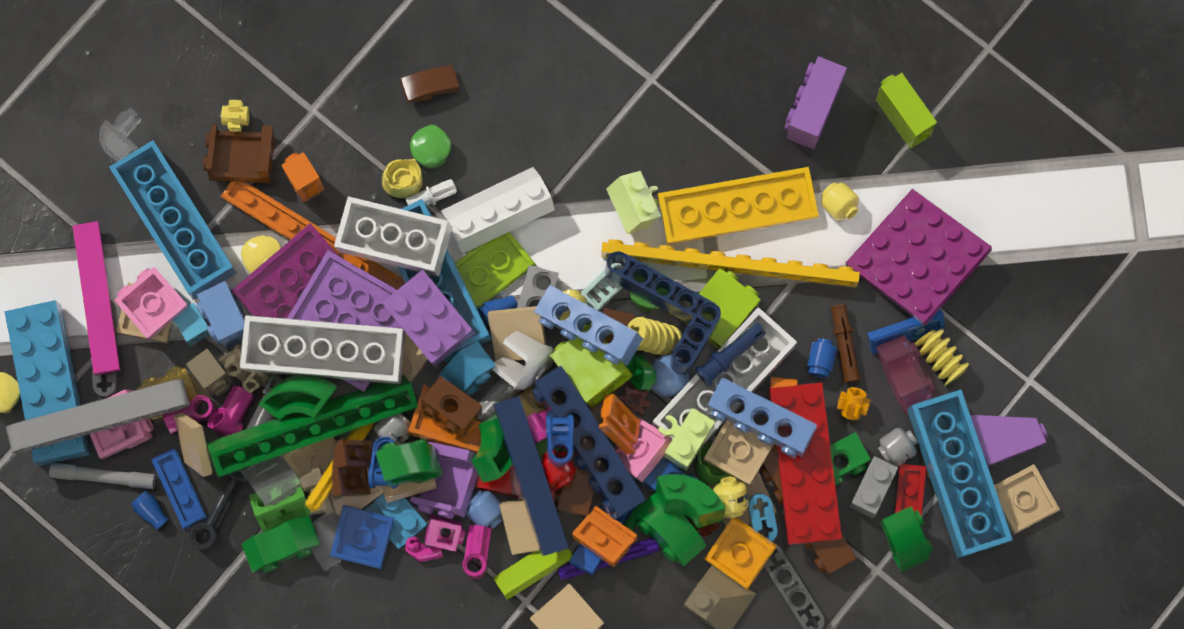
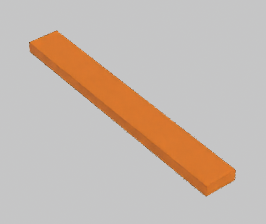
(290, 224)

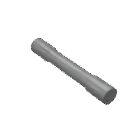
(131, 479)

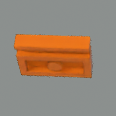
(619, 424)
(604, 536)

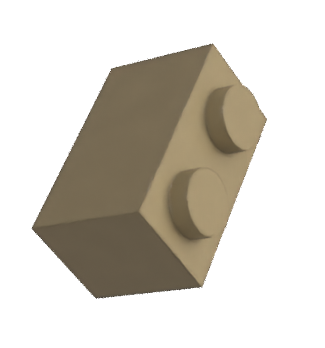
(210, 373)

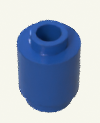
(821, 358)

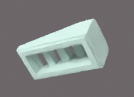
(593, 286)

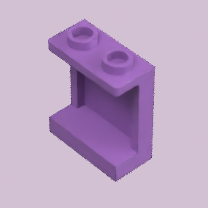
(454, 487)

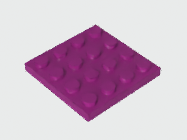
(919, 256)
(282, 278)

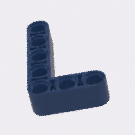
(670, 304)

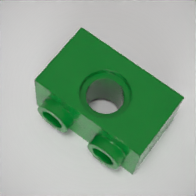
(853, 452)

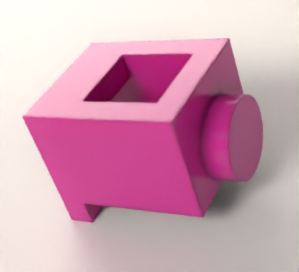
(437, 539)

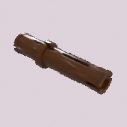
(845, 343)

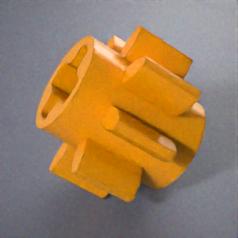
(853, 403)

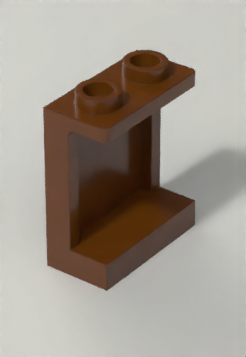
(239, 155)

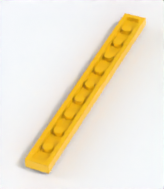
(740, 264)

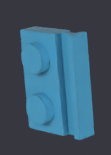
(406, 519)

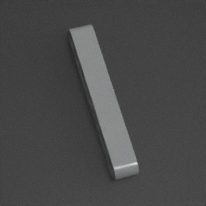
(97, 416)

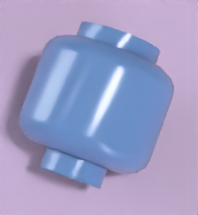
(484, 509)

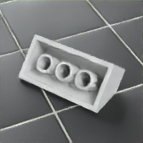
(498, 209)

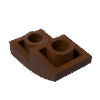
(429, 82)

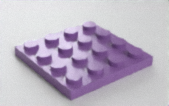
(344, 296)

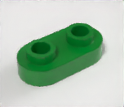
(642, 372)

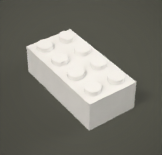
(393, 236)

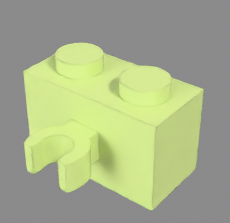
(634, 202)
(687, 438)

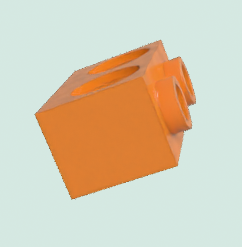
(302, 176)

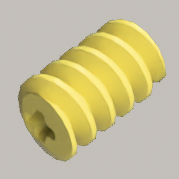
(657, 336)
(942, 356)

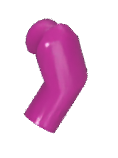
(420, 551)

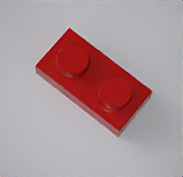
(910, 487)

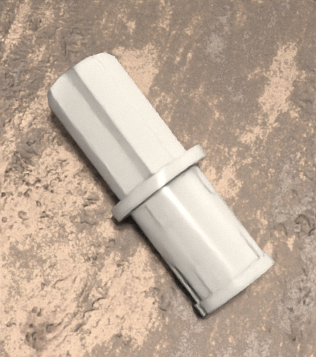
(434, 193)

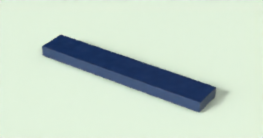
(530, 476)

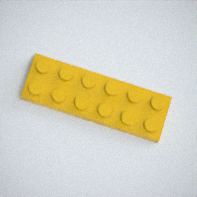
(737, 205)

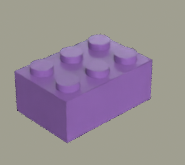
(814, 102)
(428, 318)

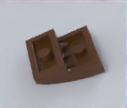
(350, 468)

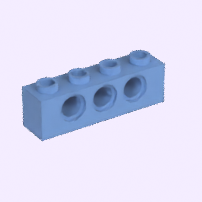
(556, 302)
(729, 393)

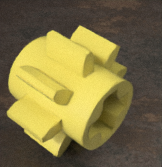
(235, 115)

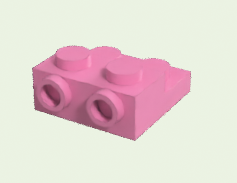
(150, 302)
(121, 437)

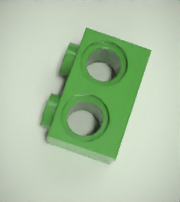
(275, 515)

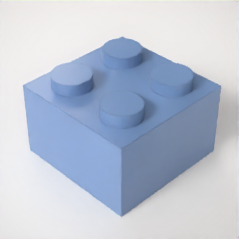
(224, 314)

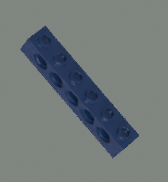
(630, 495)

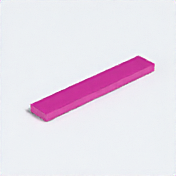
(96, 298)

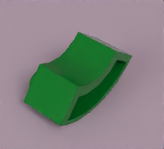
(298, 394)
(492, 457)
(409, 463)
(690, 498)
(670, 530)
(906, 539)
(280, 544)

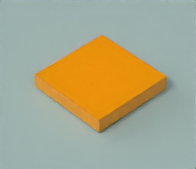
(740, 552)

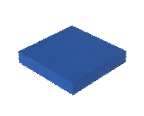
(362, 537)

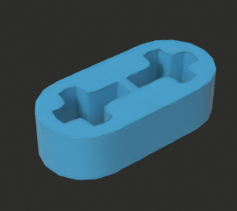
(768, 515)

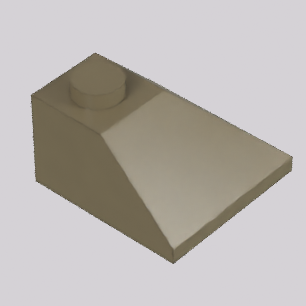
(718, 600)

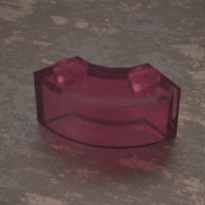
(904, 372)

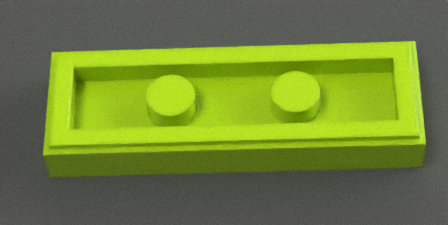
(529, 571)

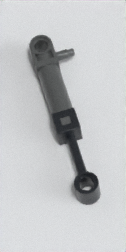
(260, 416)

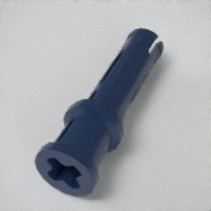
(721, 361)

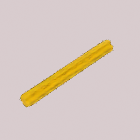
(324, 485)

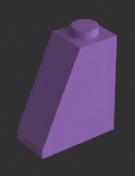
(1007, 436)

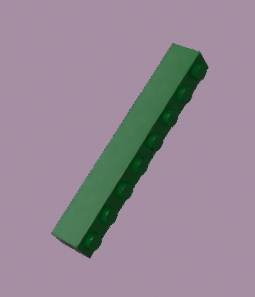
(301, 430)

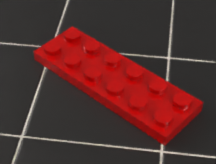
(809, 479)

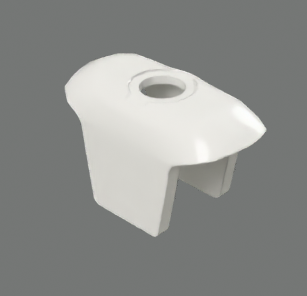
(536, 357)

